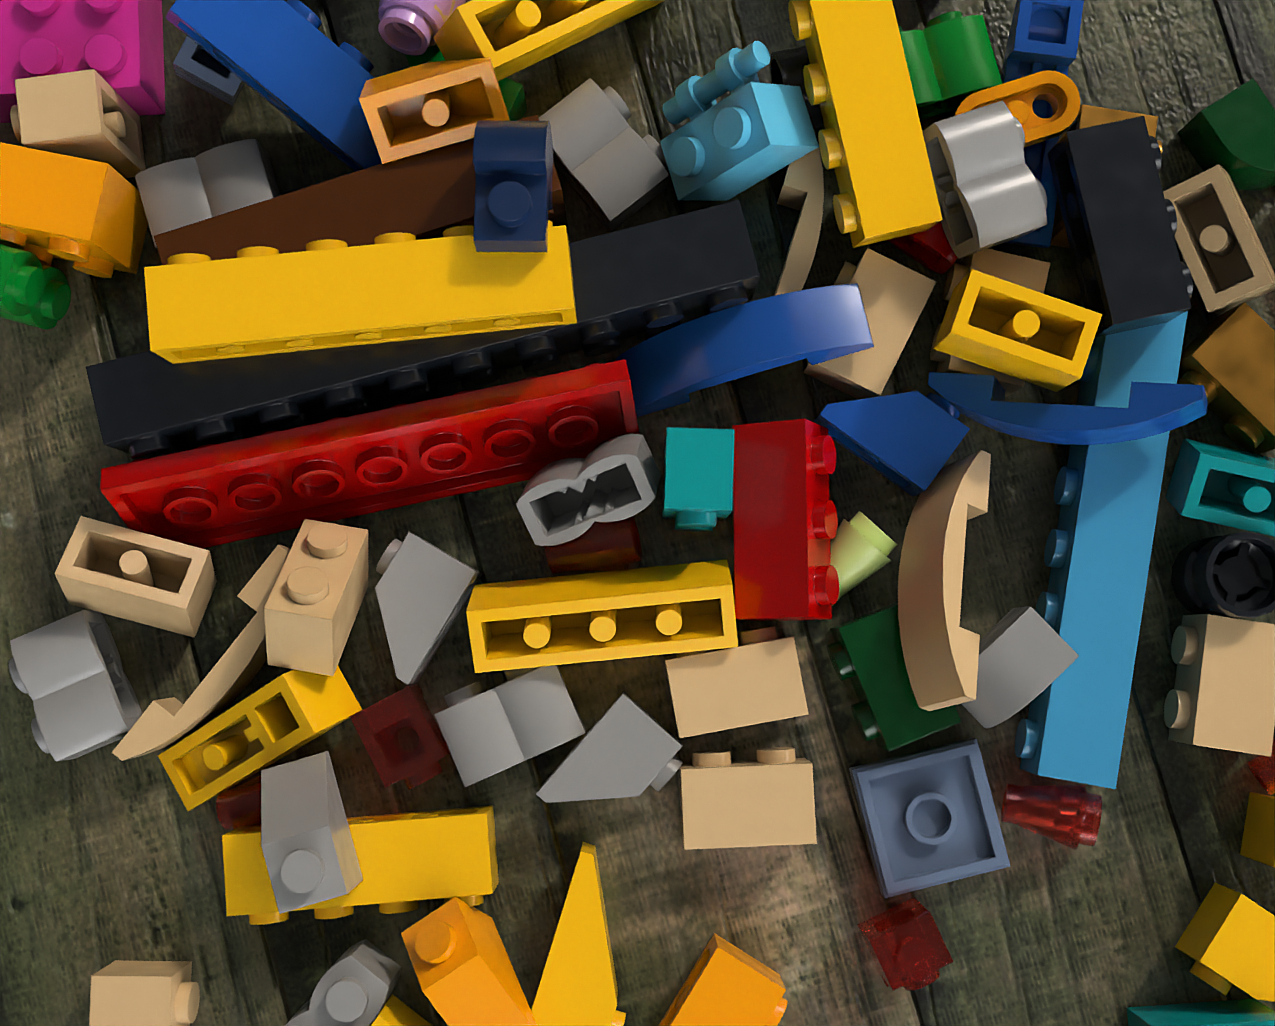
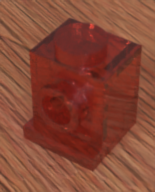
(379, 732)
(906, 946)

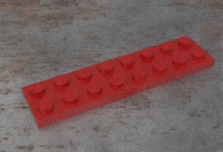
(372, 458)

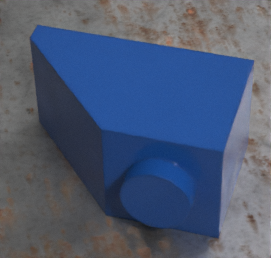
(898, 435)

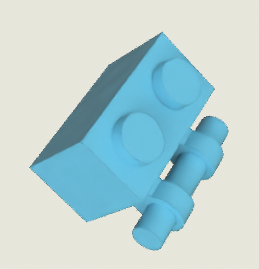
(739, 138)

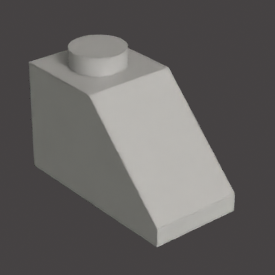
(419, 601)
(616, 758)
(306, 833)

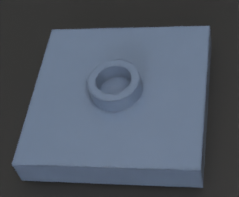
(929, 817)

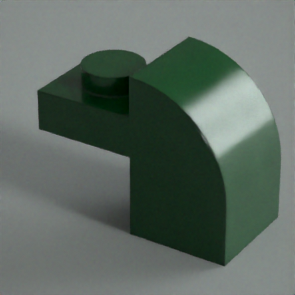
(1237, 136)

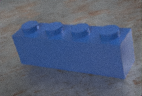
(289, 64)

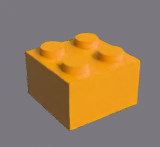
(70, 211)

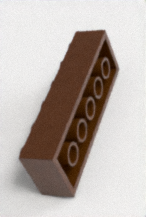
(405, 195)

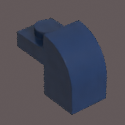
(512, 185)

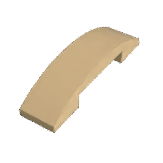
(803, 192)
(935, 649)
(169, 719)

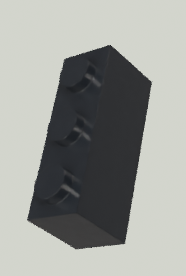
(1120, 225)

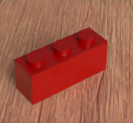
(783, 521)

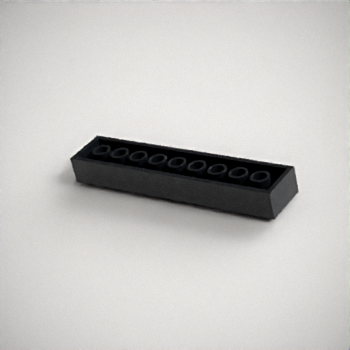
(622, 286)

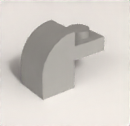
(1016, 665)

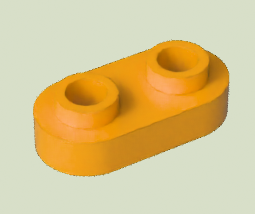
(1019, 97)

